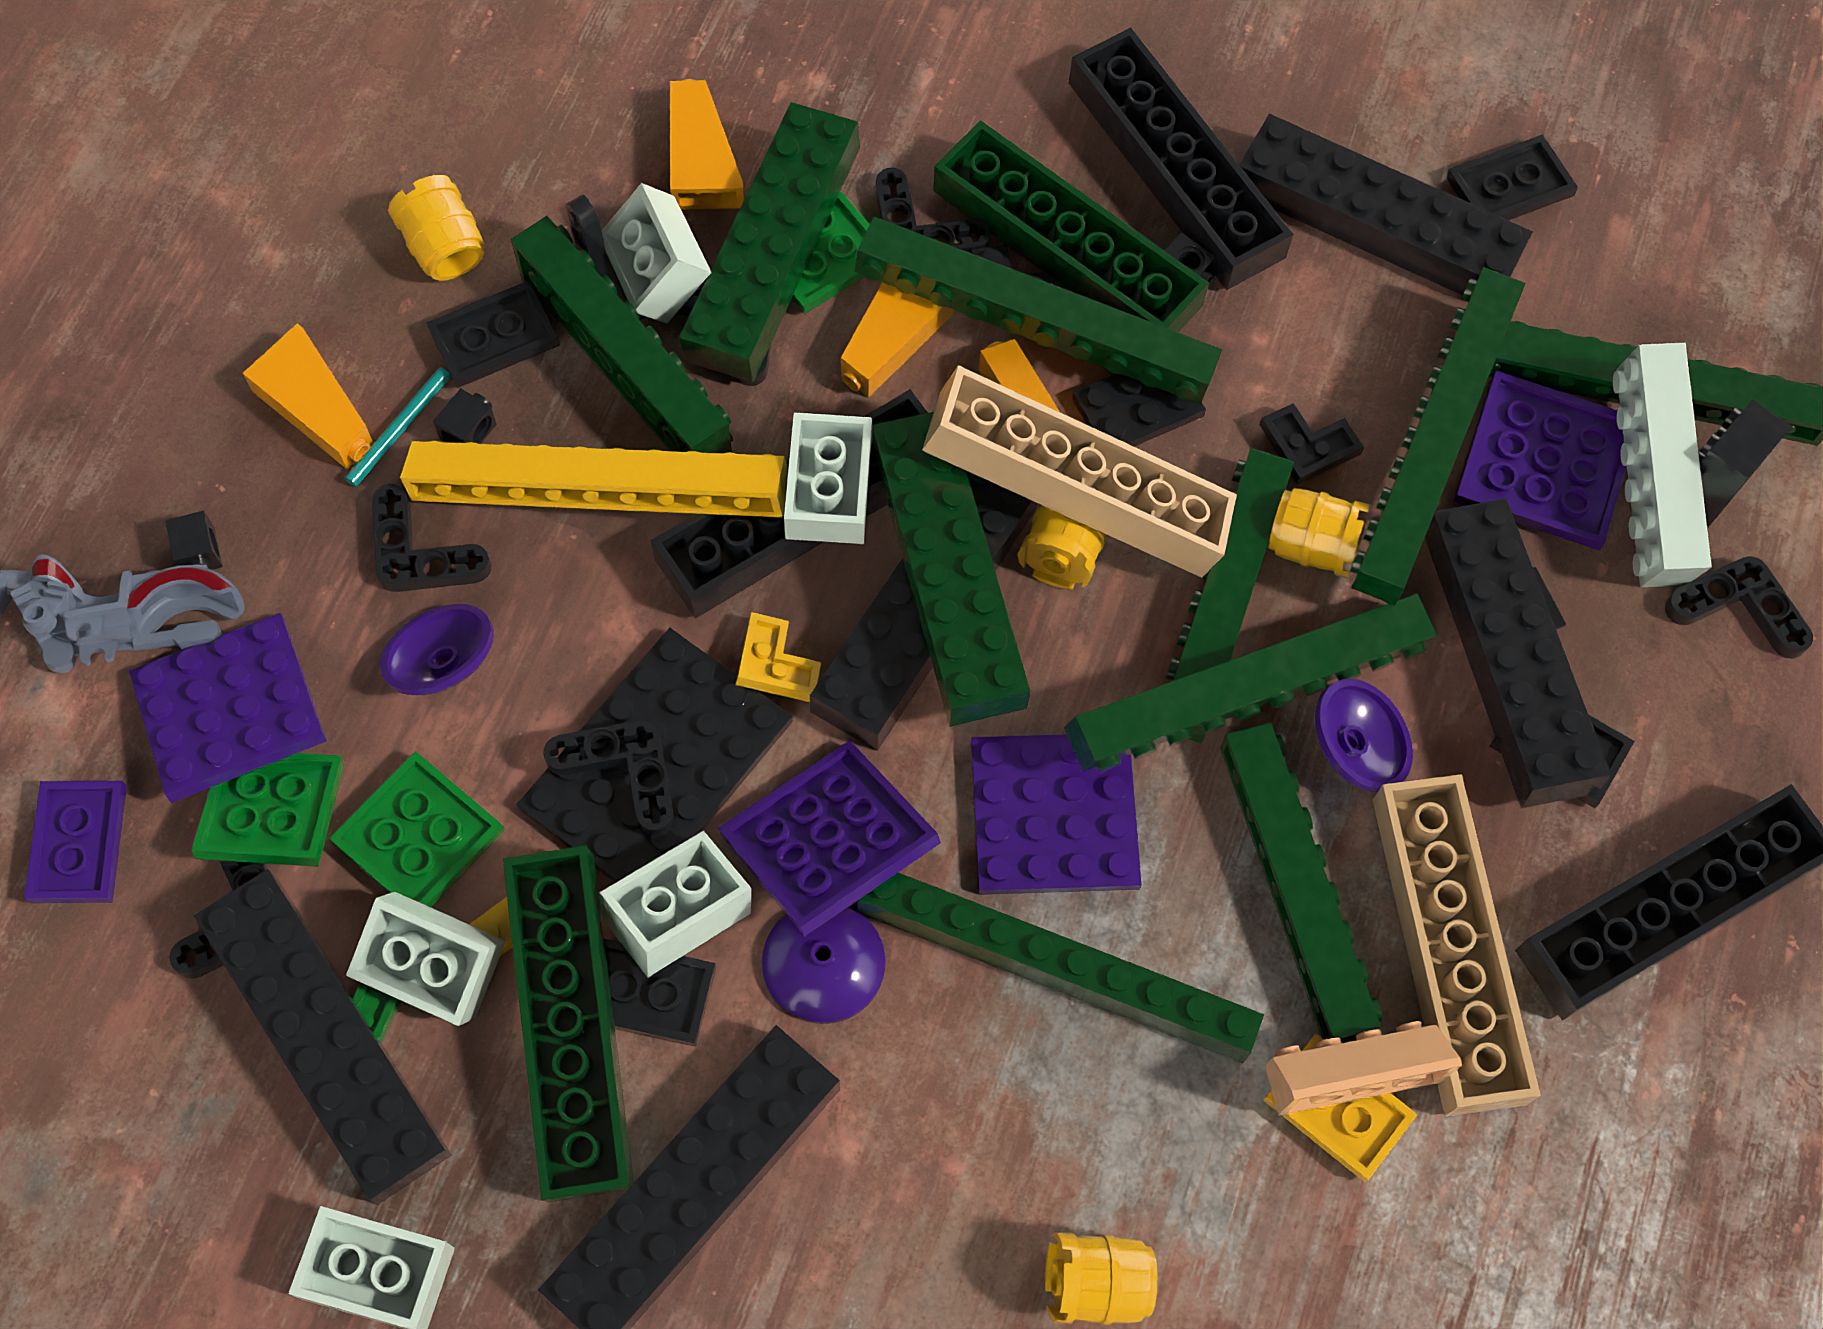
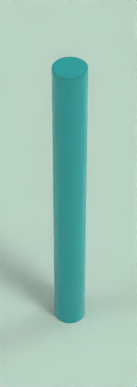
(397, 427)

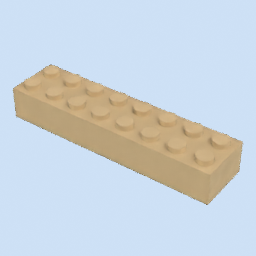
(1080, 472)
(1455, 942)

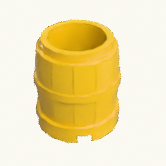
(438, 228)
(1318, 530)
(1061, 549)
(1100, 1279)

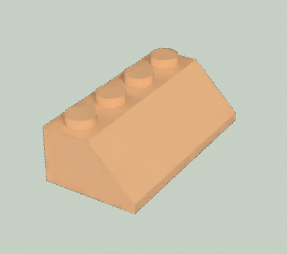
(1360, 1068)

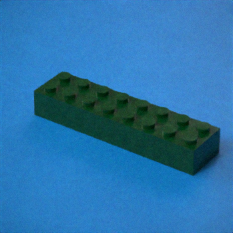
(1065, 230)
(770, 242)
(619, 342)
(950, 575)
(567, 1025)

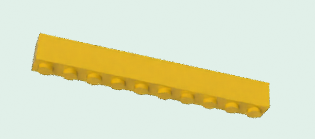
(596, 478)

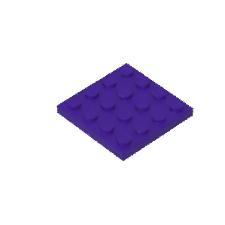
(1549, 459)
(226, 707)
(1049, 822)
(828, 837)

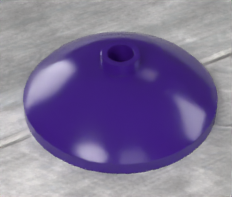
(437, 650)
(1363, 734)
(830, 988)

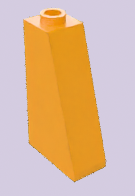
(700, 156)
(888, 336)
(1010, 368)
(305, 392)

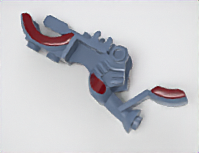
(78, 624)

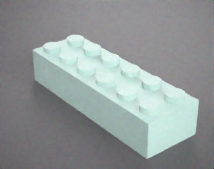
(1662, 466)

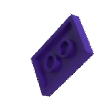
(75, 842)

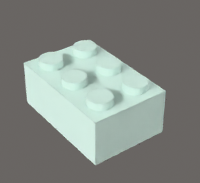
(654, 253)
(828, 478)
(675, 903)
(425, 958)
(372, 1270)

